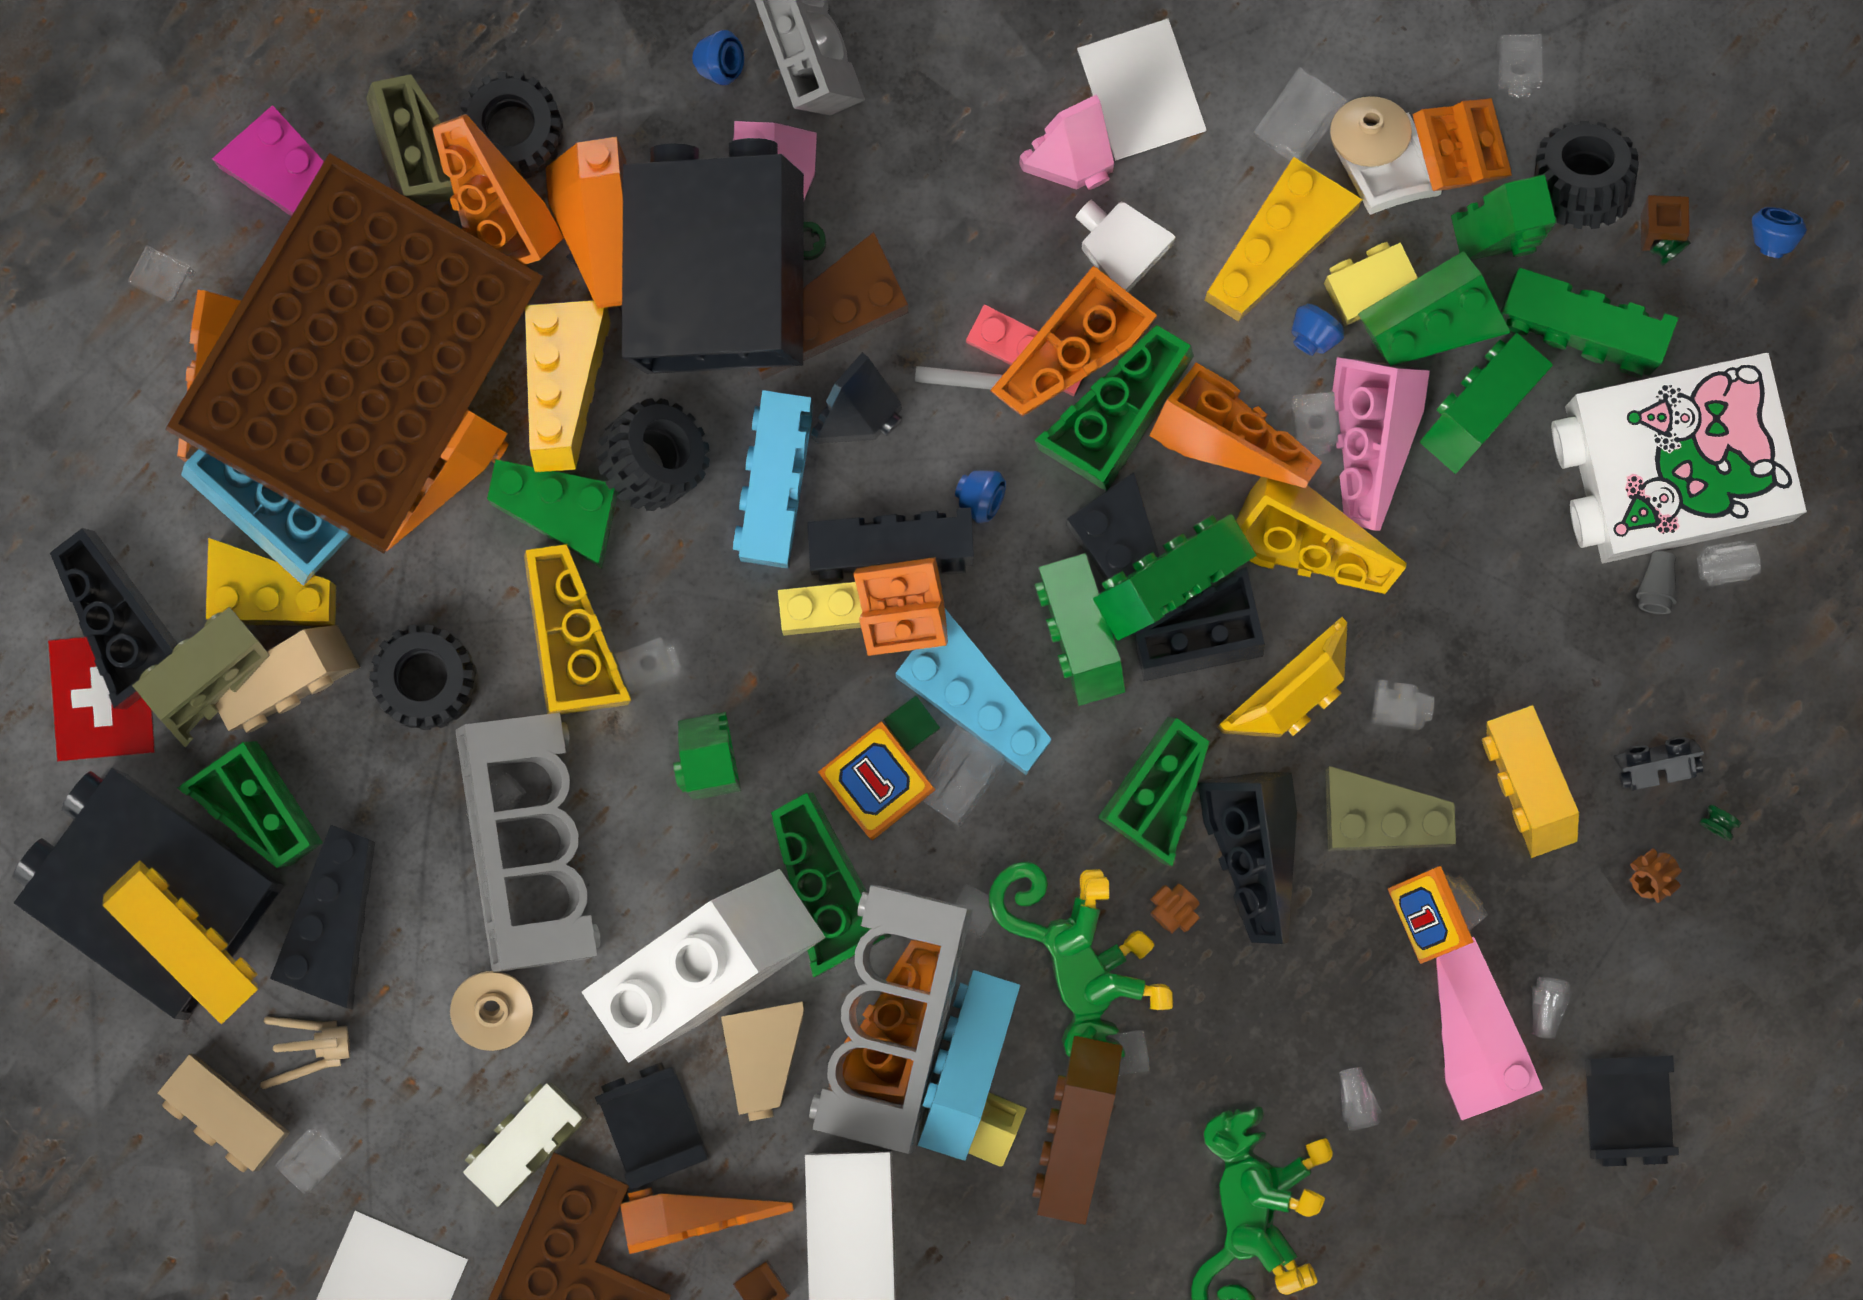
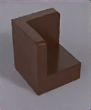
(1664, 219)
(762, 1284)

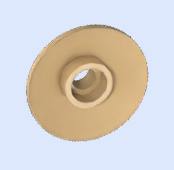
(1371, 144)
(487, 1028)

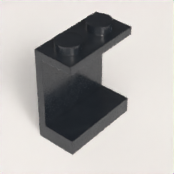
(1630, 1109)
(651, 1125)

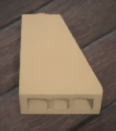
(761, 1055)

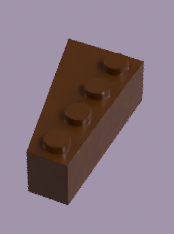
(848, 301)
(1078, 1130)

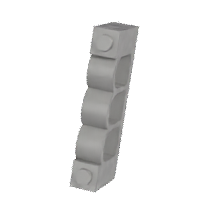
(810, 55)
(511, 741)
(870, 1119)

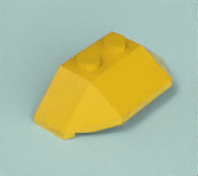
(1295, 689)

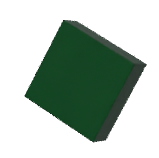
(911, 724)

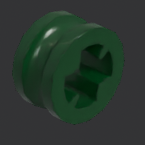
(819, 246)
(1669, 249)
(1720, 822)

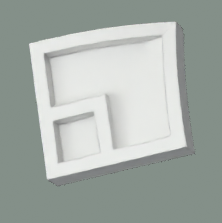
(1394, 182)

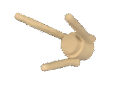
(330, 1044)

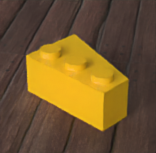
(264, 591)
(1532, 781)

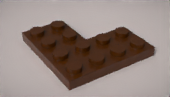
(563, 1239)

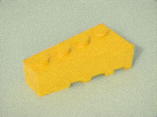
(1287, 228)
(562, 368)
(571, 648)
(180, 942)

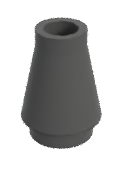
(1658, 586)

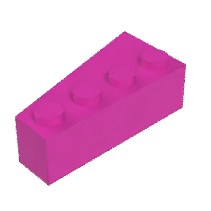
(271, 160)

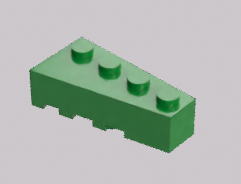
(1587, 323)
(1114, 415)
(1174, 576)
(822, 880)

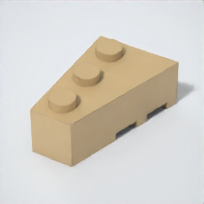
(291, 672)

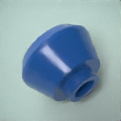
(719, 57)
(1777, 231)
(1315, 330)
(981, 492)

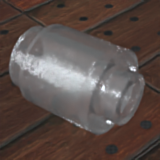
(1729, 563)
(1467, 899)

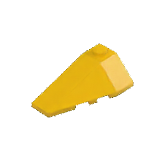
(1310, 534)

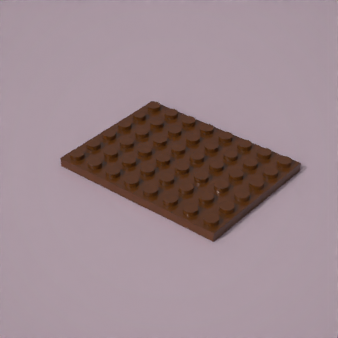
(355, 353)

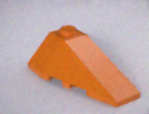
(492, 195)
(588, 207)
(209, 321)
(1081, 336)
(1215, 426)
(464, 458)
(895, 1021)
(671, 1217)

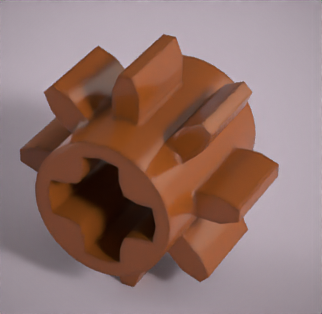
(1655, 875)
(1175, 908)

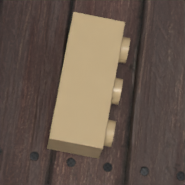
(222, 1114)

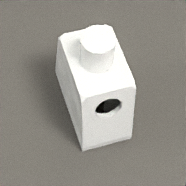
(1123, 242)

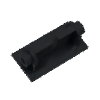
(1677, 757)

